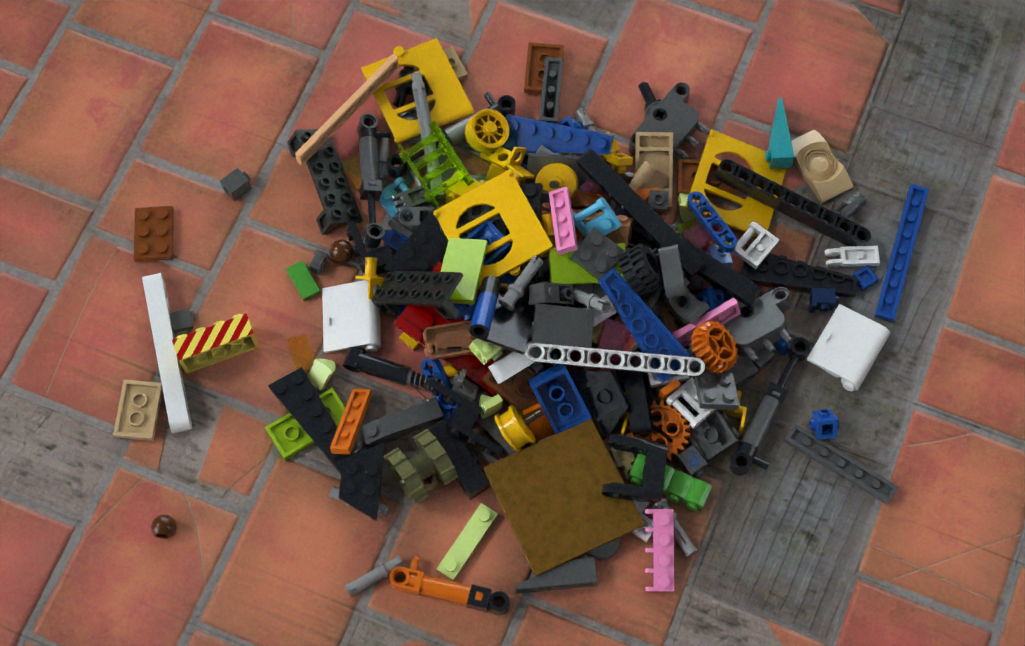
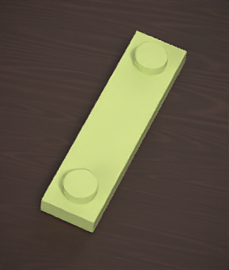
(467, 542)

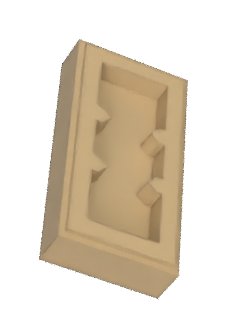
(456, 63)

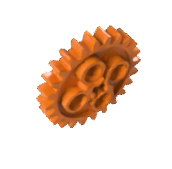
(670, 418)

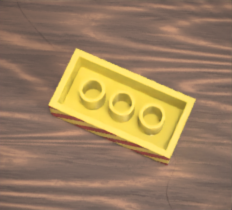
(215, 343)

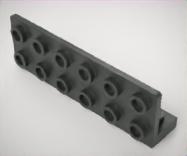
(329, 181)
(418, 289)

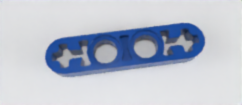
(715, 220)
(439, 373)

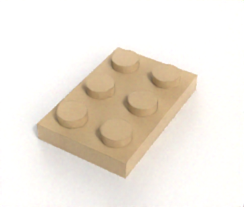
(138, 410)

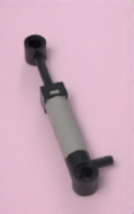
(454, 134)

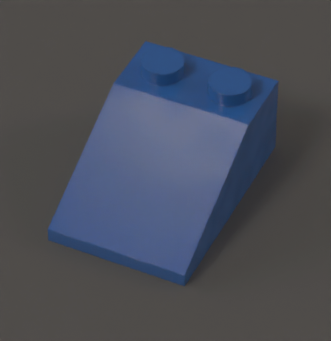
(489, 232)
(559, 398)

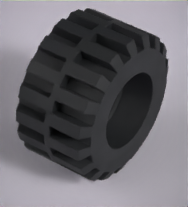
(641, 270)

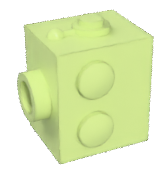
(485, 351)

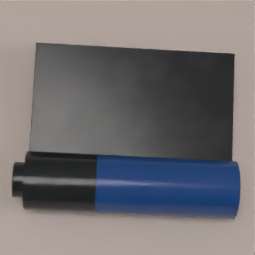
(498, 325)

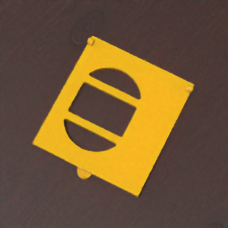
(446, 89)
(510, 202)
(751, 209)

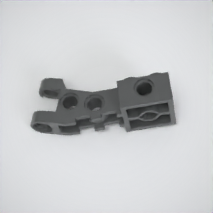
(418, 214)

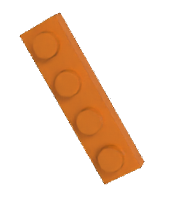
(351, 421)

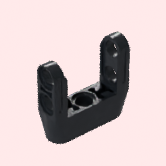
(653, 471)

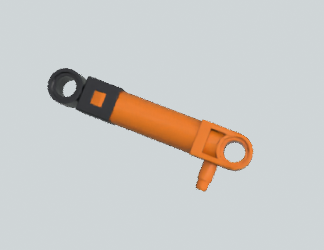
(473, 596)

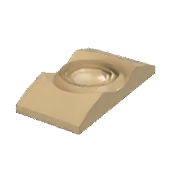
(658, 151)
(820, 167)

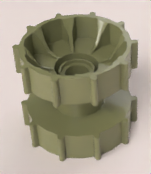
(414, 470)

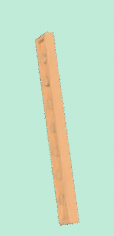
(347, 110)

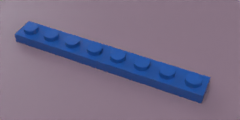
(901, 253)

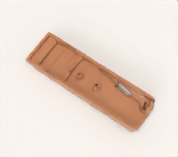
(448, 335)

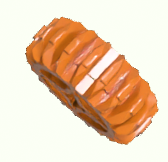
(714, 347)

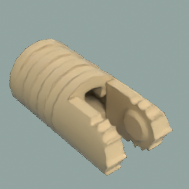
(642, 176)

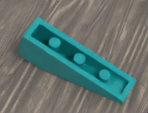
(780, 148)

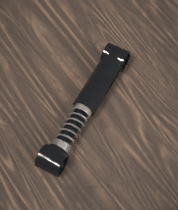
(360, 361)

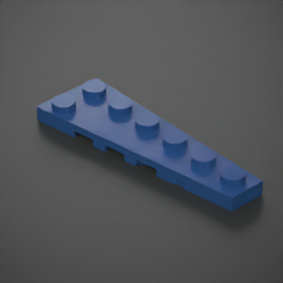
(555, 137)
(641, 322)

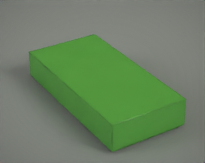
(303, 280)

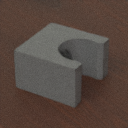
(689, 310)

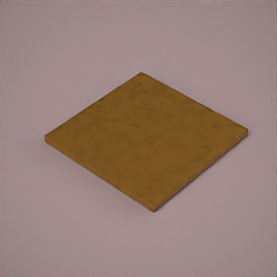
(557, 497)

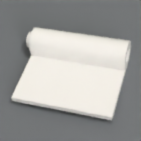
(350, 318)
(849, 346)

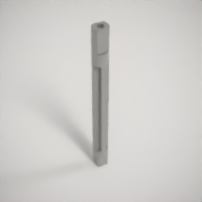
(424, 119)

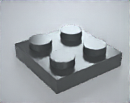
(597, 254)
(716, 391)

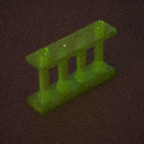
(444, 148)

